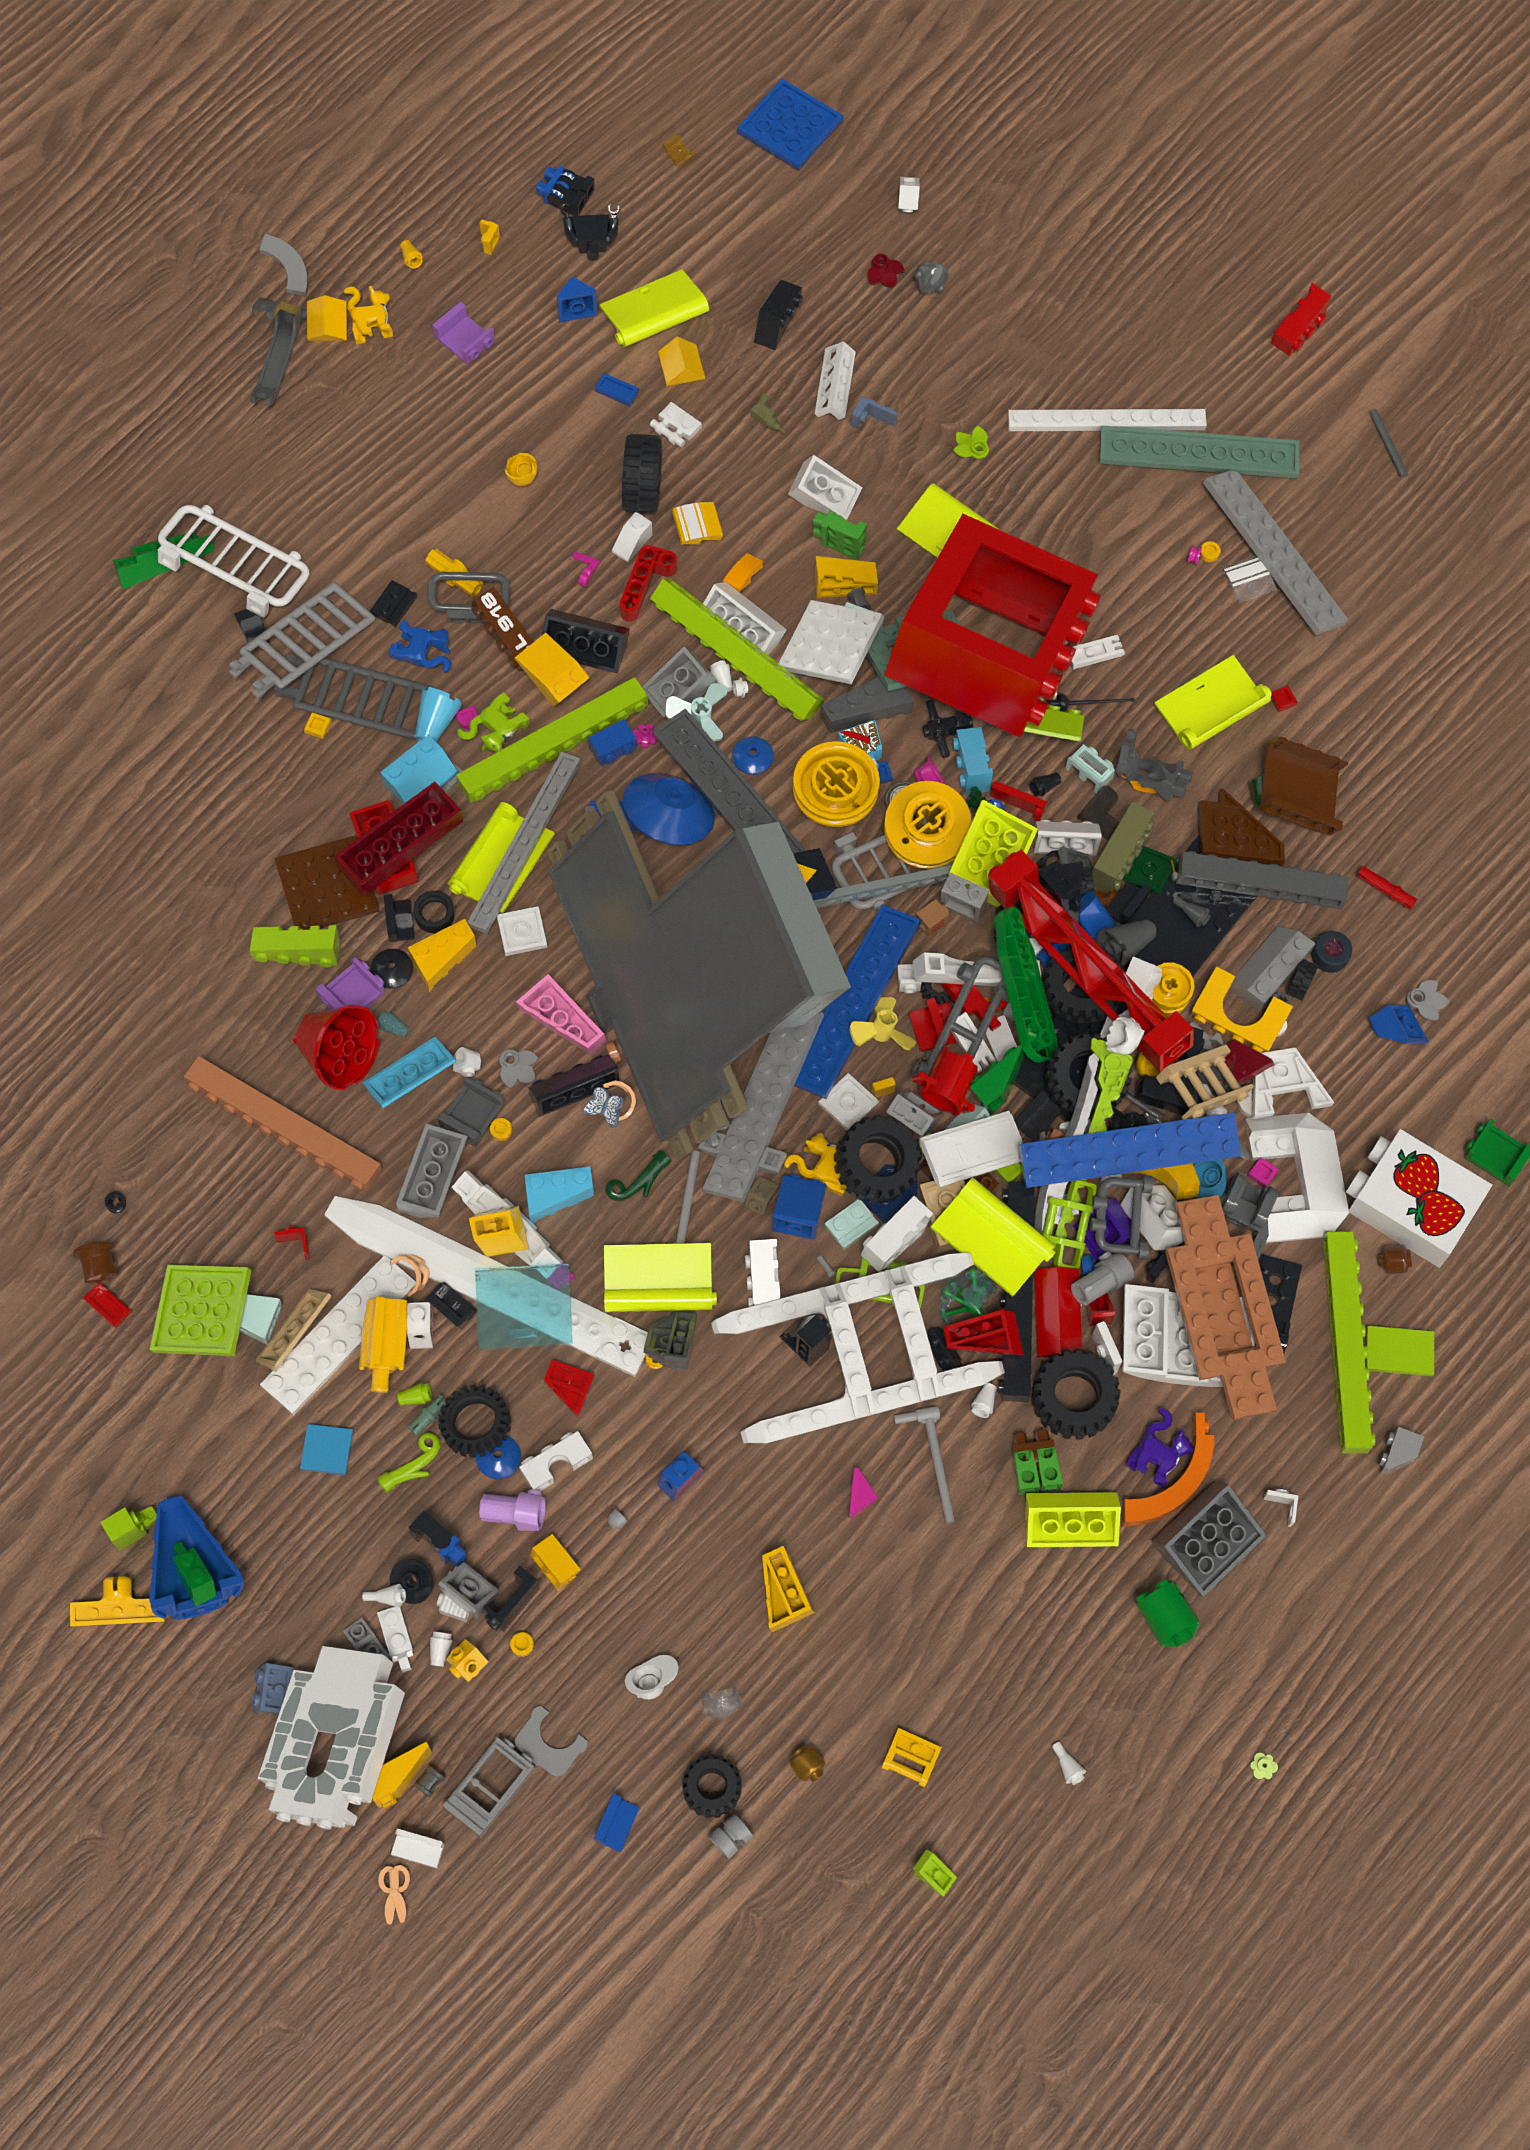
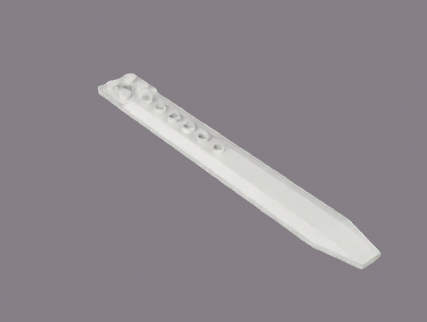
(455, 1264)

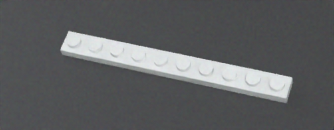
(1093, 419)

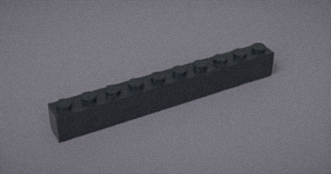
(1017, 1377)

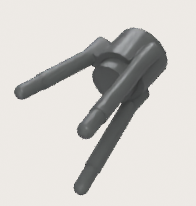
(1152, 1114)

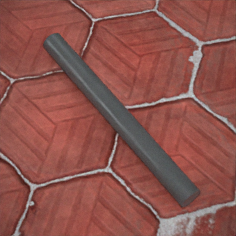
(1388, 443)

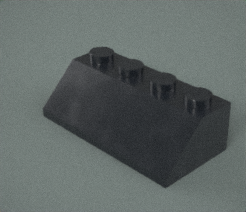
(588, 640)
(572, 1085)

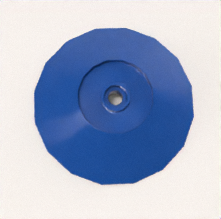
(668, 809)

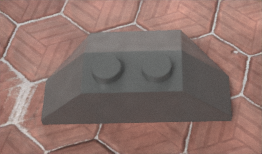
(671, 1339)

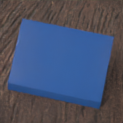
(576, 301)

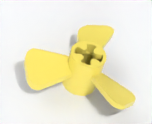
(882, 1027)

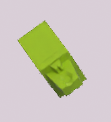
(128, 1527)

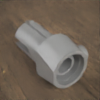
(1108, 1275)

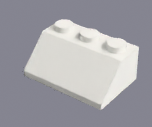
(1076, 836)
(1158, 1217)

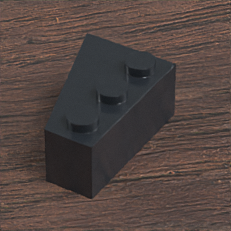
(777, 313)
(808, 1338)

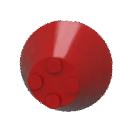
(339, 1044)

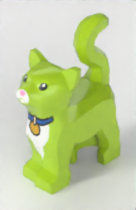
(496, 720)

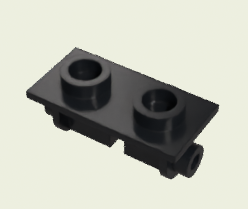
(945, 1358)

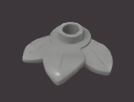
(1430, 1000)
(519, 1069)

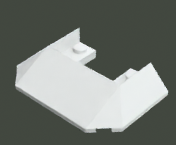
(1319, 1173)

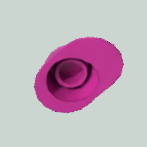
(929, 772)

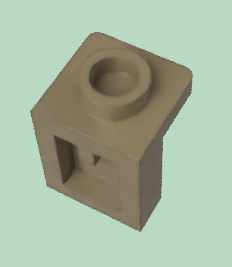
(761, 1195)

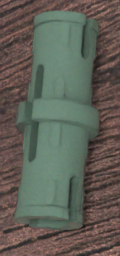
(427, 1416)

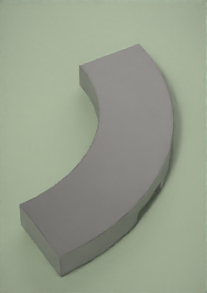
(291, 261)

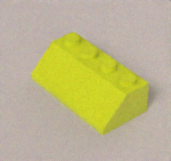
(1072, 1519)

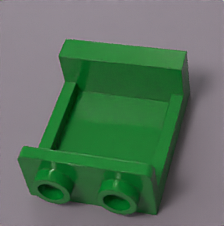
(1497, 1153)

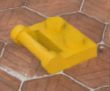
(913, 1749)

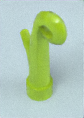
(411, 1469)

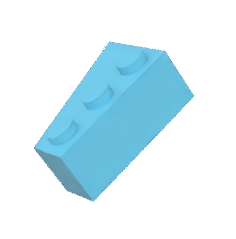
(972, 760)
(556, 1190)

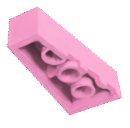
(558, 1012)

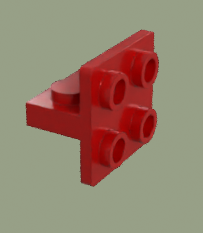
(929, 1023)

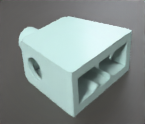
(260, 1317)

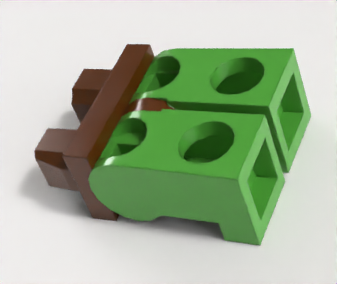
(1033, 1457)

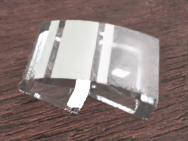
(1248, 579)

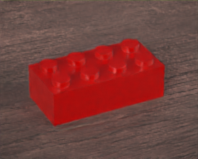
(364, 820)

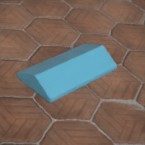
(408, 1072)

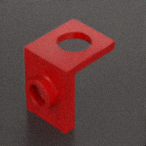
(292, 1234)

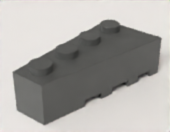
(865, 704)

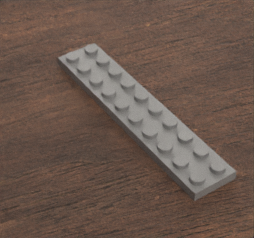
(1275, 552)
(766, 1099)

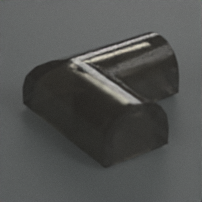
(1097, 811)

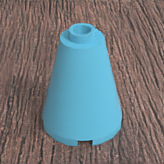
(435, 713)

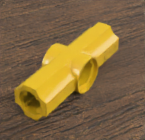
(442, 563)

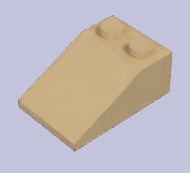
(937, 1201)

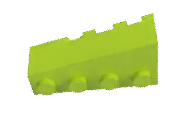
(296, 945)

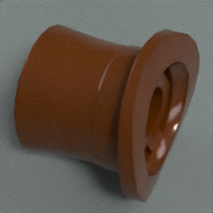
(96, 1261)

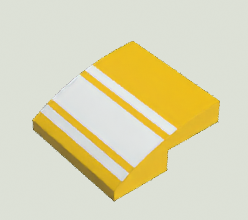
(697, 522)

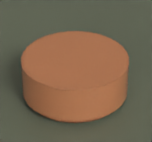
(613, 1052)

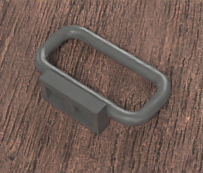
(462, 612)

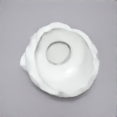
(1124, 1036)

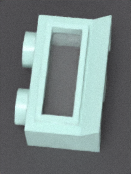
(1091, 766)

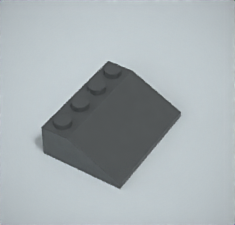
(1209, 1538)

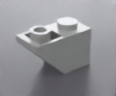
(1402, 1450)

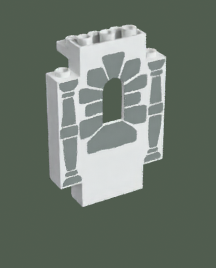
(342, 1698)

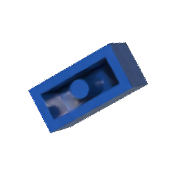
(612, 743)

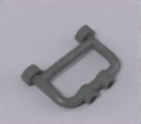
(1098, 1224)

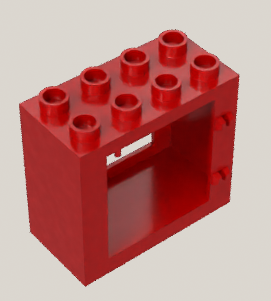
(972, 669)

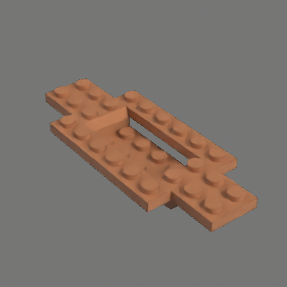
(1214, 1308)

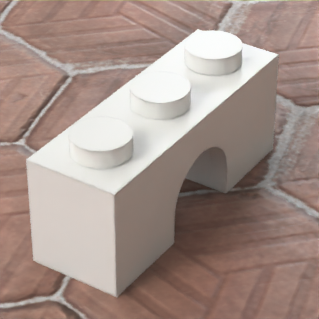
(570, 1449)

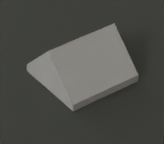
(468, 1589)

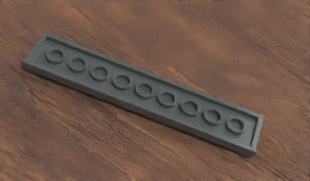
(716, 775)

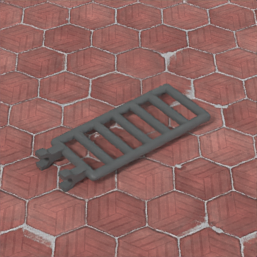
(298, 694)

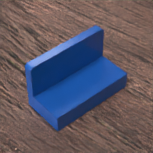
(616, 1823)

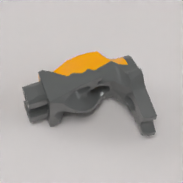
(1162, 777)

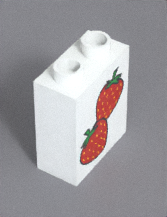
(1417, 1196)

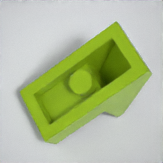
(934, 1873)

